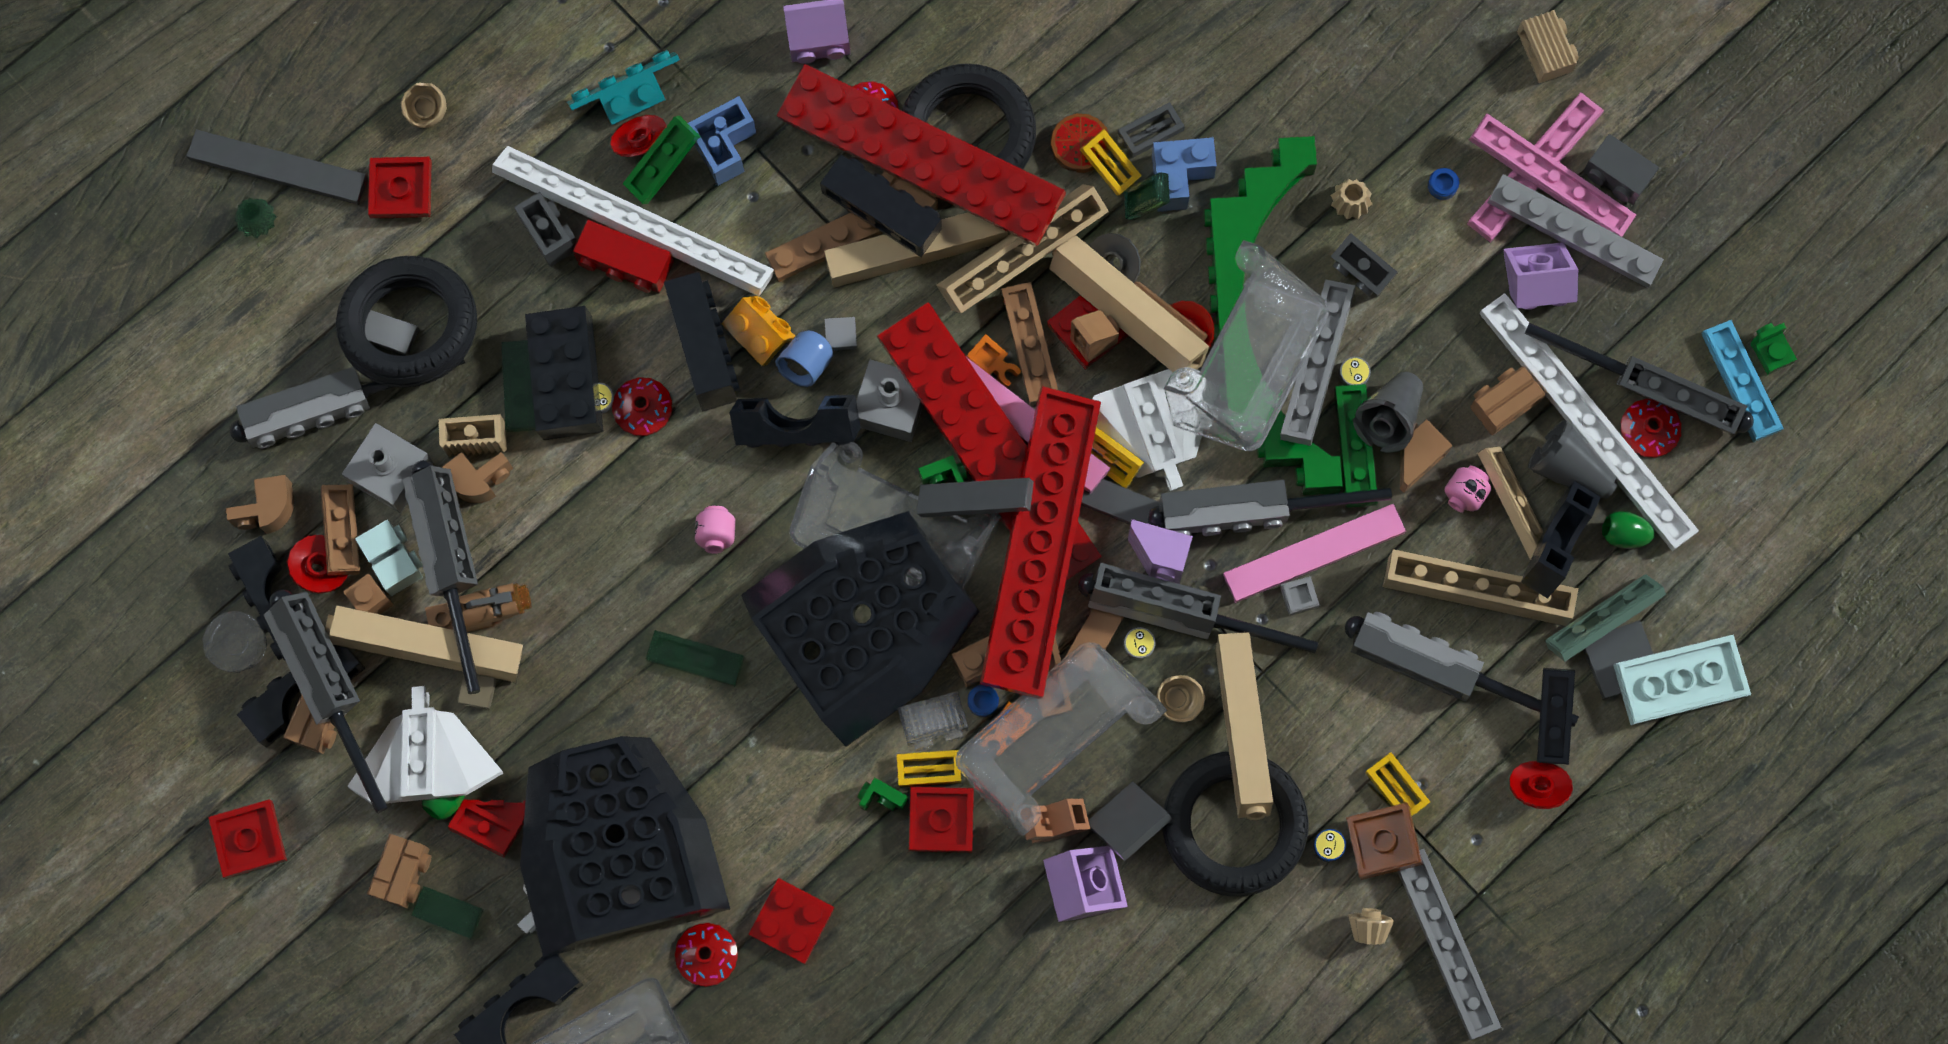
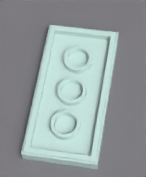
(1682, 679)

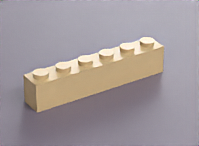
(1015, 254)
(1477, 587)

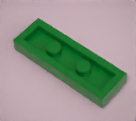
(661, 159)

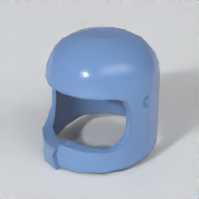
(809, 351)

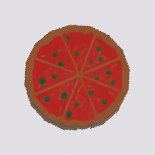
(1073, 134)

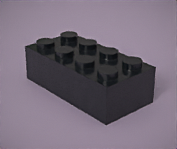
(703, 349)
(564, 373)

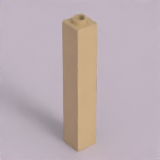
(884, 255)
(1128, 305)
(421, 643)
(1244, 726)

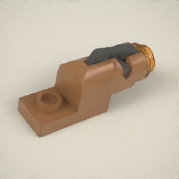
(484, 607)

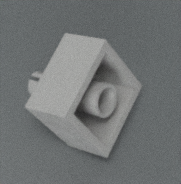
(888, 402)
(382, 465)

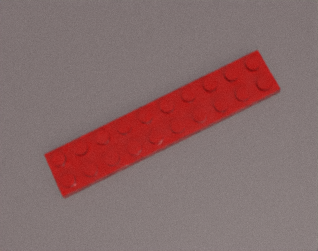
(921, 154)
(965, 409)
(1041, 544)

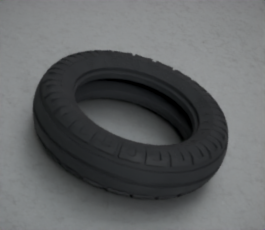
(987, 83)
(393, 275)
(1222, 878)

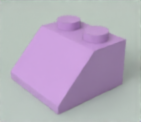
(817, 30)
(1541, 275)
(1160, 550)
(1085, 883)

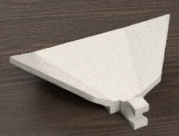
(1142, 423)
(426, 756)

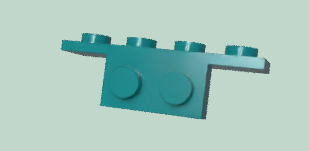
(629, 93)

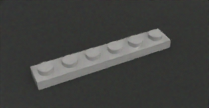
(1575, 231)
(1316, 373)
(1449, 949)

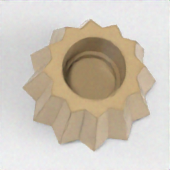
(1351, 199)
(1370, 926)

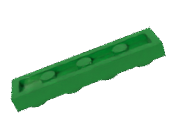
(1355, 454)

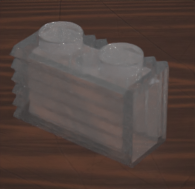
(933, 721)

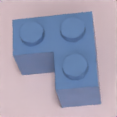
(719, 133)
(1183, 162)

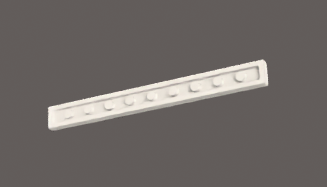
(632, 220)
(1590, 421)

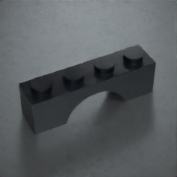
(759, 423)
(1552, 555)
(257, 569)
(269, 713)
(549, 981)

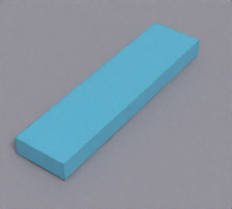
(1742, 378)

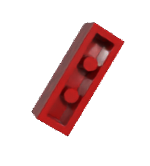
(623, 257)

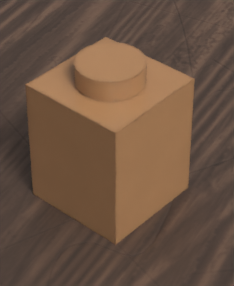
(368, 596)

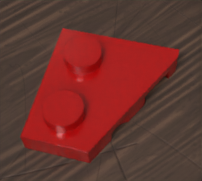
(489, 823)

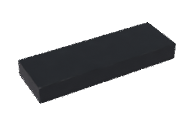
(1555, 716)

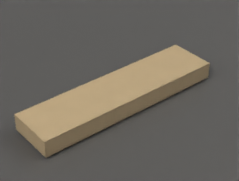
(1512, 497)

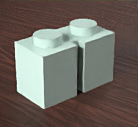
(390, 557)

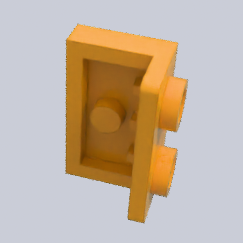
(758, 328)

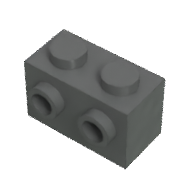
(1620, 169)
(544, 228)
(1364, 264)

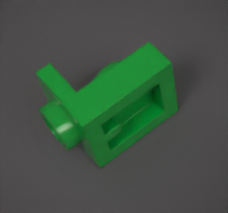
(1773, 348)
(940, 471)
(887, 795)

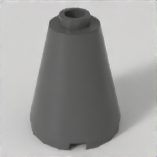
(1390, 413)
(1571, 458)

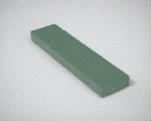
(1605, 617)

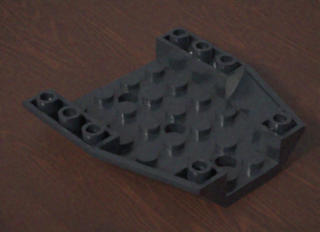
(871, 665)
(579, 875)

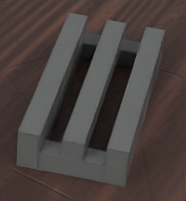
(1146, 119)

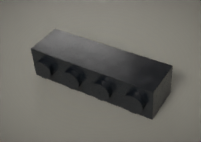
(881, 205)

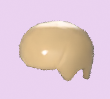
(423, 105)
(1181, 697)

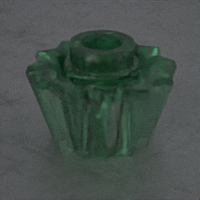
(255, 217)

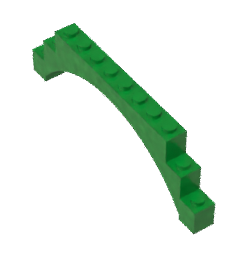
(1241, 219)

